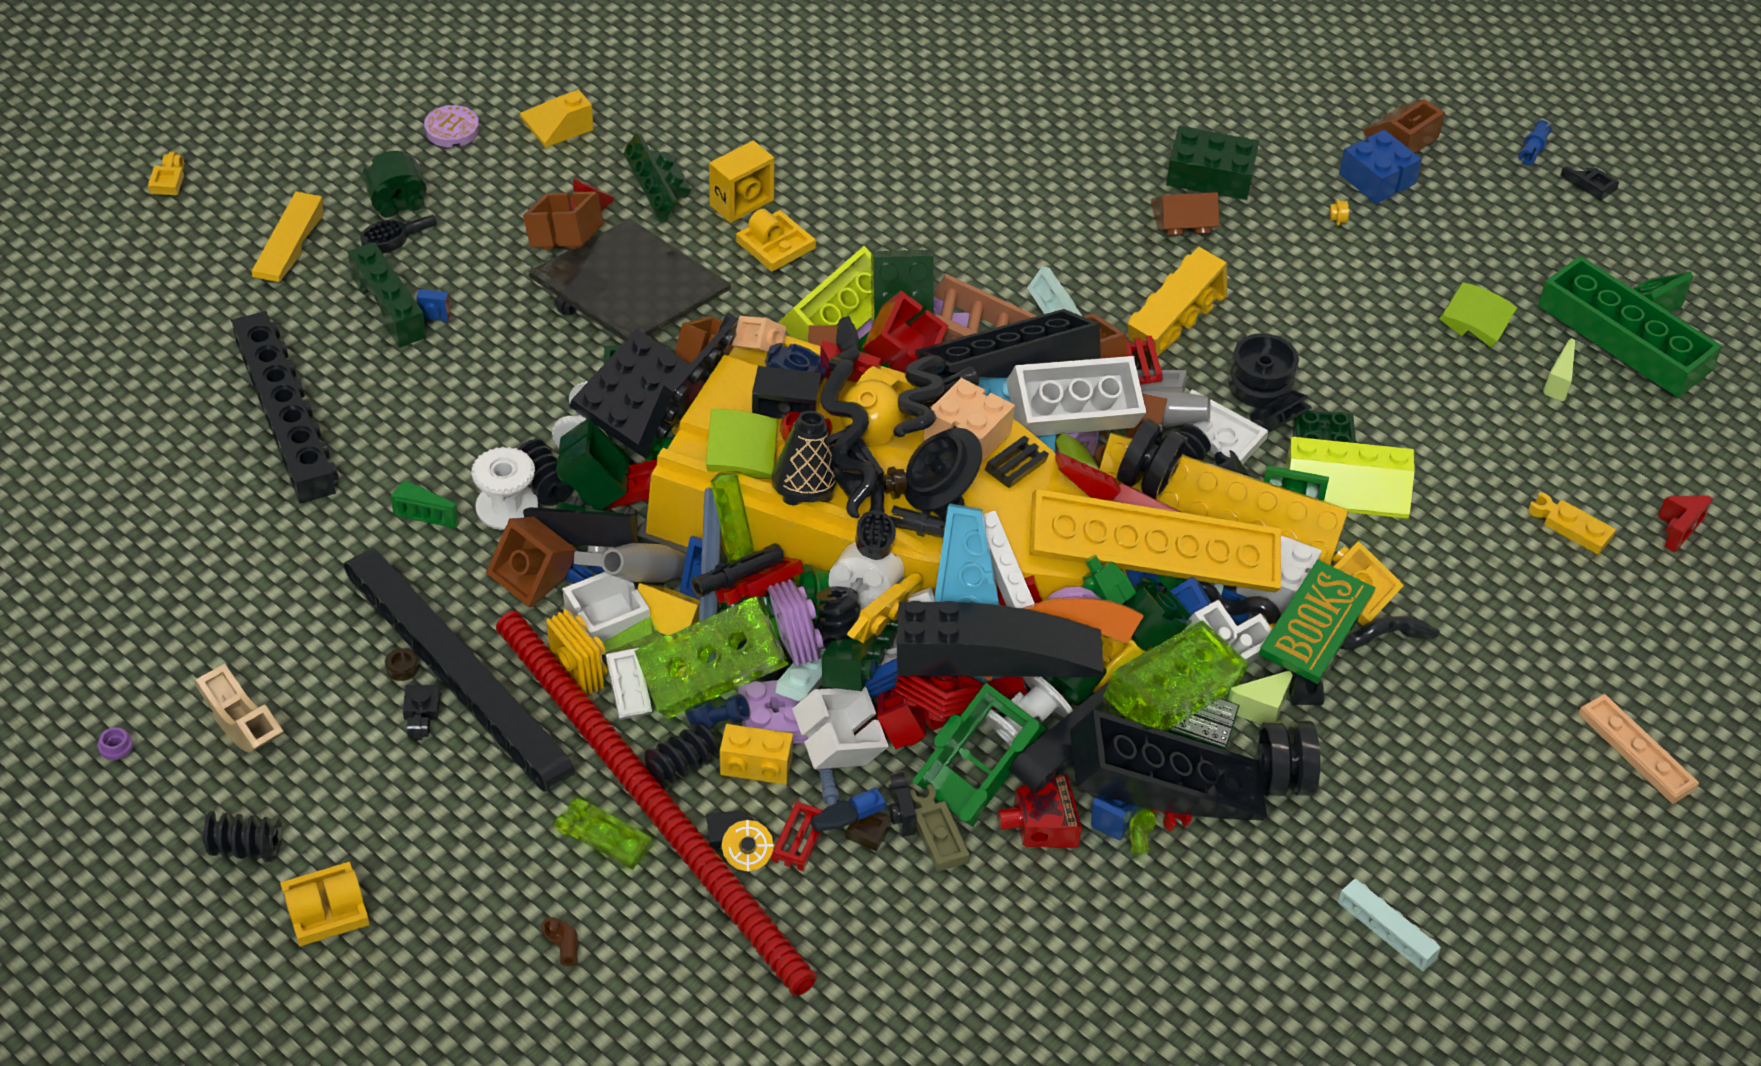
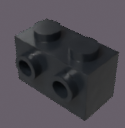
(787, 390)

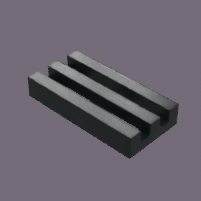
(1027, 451)

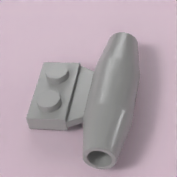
(1181, 407)
(636, 561)

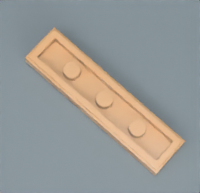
(1638, 748)

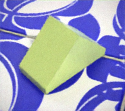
(1262, 698)

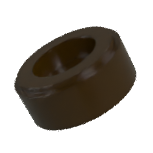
(402, 664)

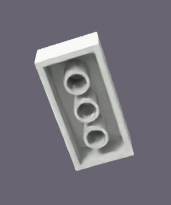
(1076, 395)

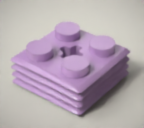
(795, 623)
(770, 709)

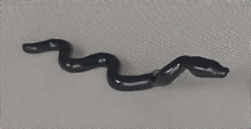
(841, 368)
(928, 376)
(1406, 625)

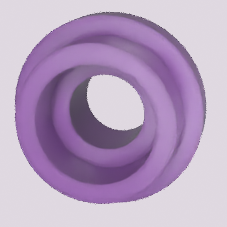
(113, 737)

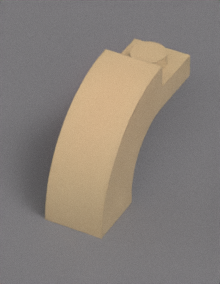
(235, 712)

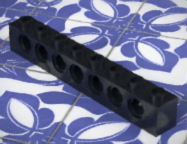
(283, 407)

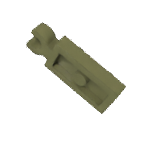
(939, 831)

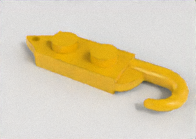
(884, 608)

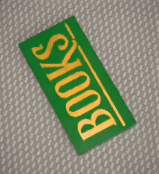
(1317, 621)

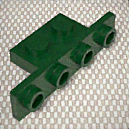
(657, 176)

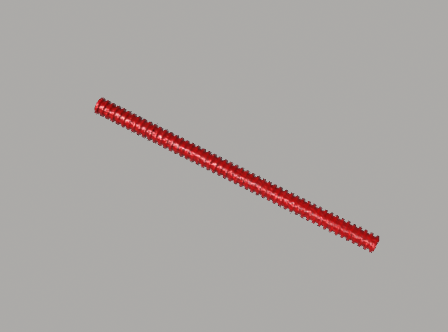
(658, 805)

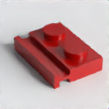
(638, 483)

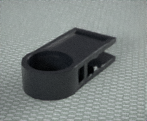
(1280, 410)

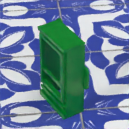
(956, 792)

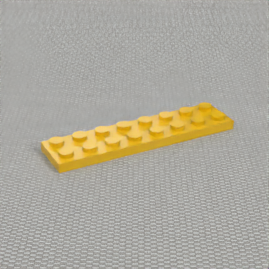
(1231, 496)
(1156, 540)

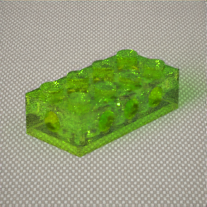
(694, 645)
(1210, 671)

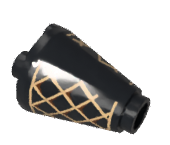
(806, 462)

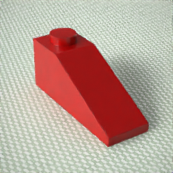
(901, 722)

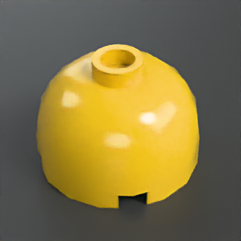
(882, 407)

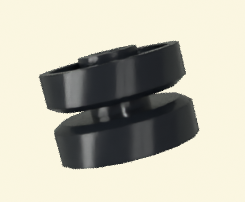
(1262, 369)
(1152, 458)
(1288, 758)

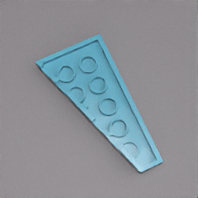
(966, 561)

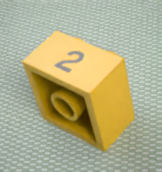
(741, 181)

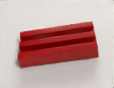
(1140, 347)
(791, 857)

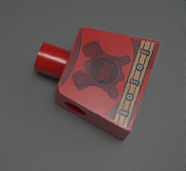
(1044, 817)

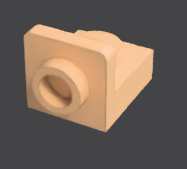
(758, 333)

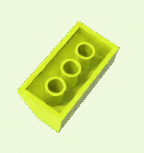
(840, 295)
(1360, 475)

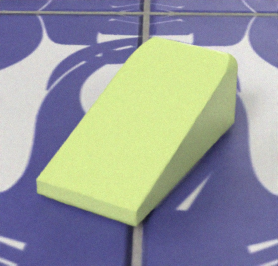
(1561, 373)

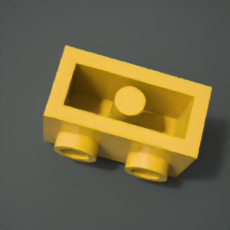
(756, 754)

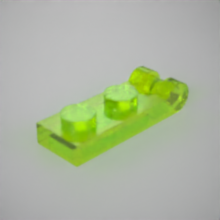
(604, 832)

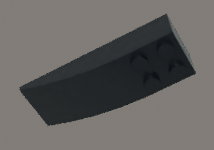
(1036, 340)
(993, 642)
(1164, 770)

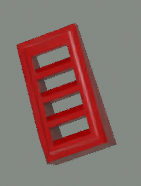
(1087, 478)

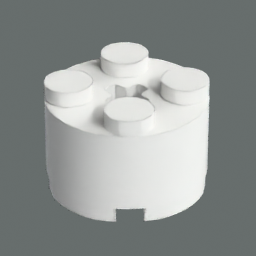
(865, 575)

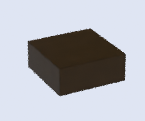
(869, 830)

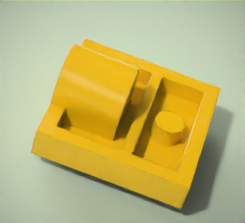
(774, 239)

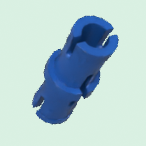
(1535, 142)

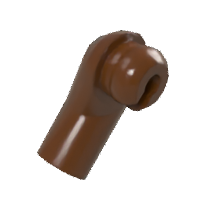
(564, 937)

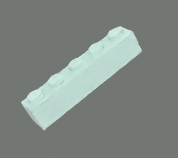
(1389, 924)

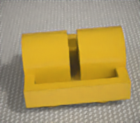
(325, 903)

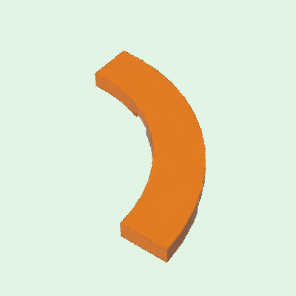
(1108, 616)

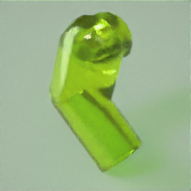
(1140, 828)

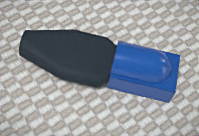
(849, 811)

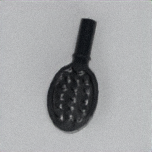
(393, 234)
(875, 528)

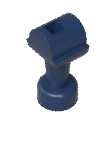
(705, 713)

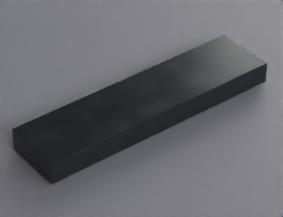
(588, 526)

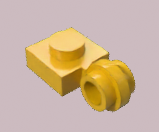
(169, 176)

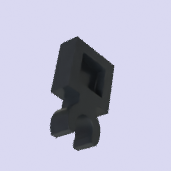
(902, 809)

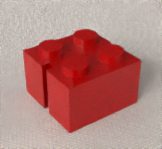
(895, 340)

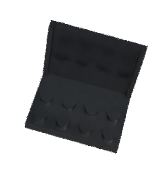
(648, 388)

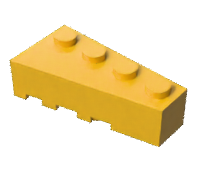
(1180, 300)

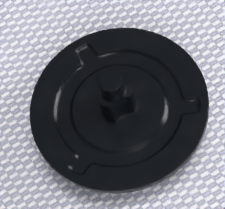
(942, 469)

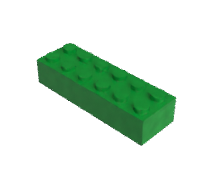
(1629, 326)

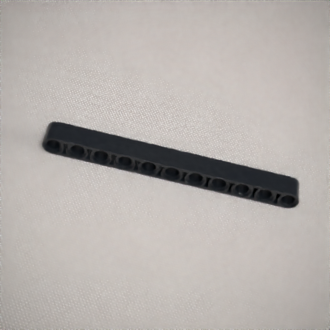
(460, 670)

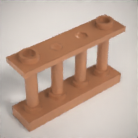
(977, 303)

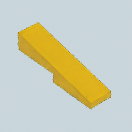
(286, 240)

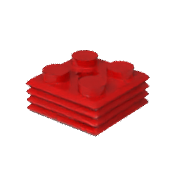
(938, 694)

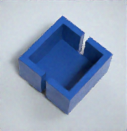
(1380, 166)

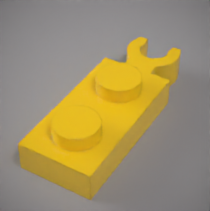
(1572, 523)

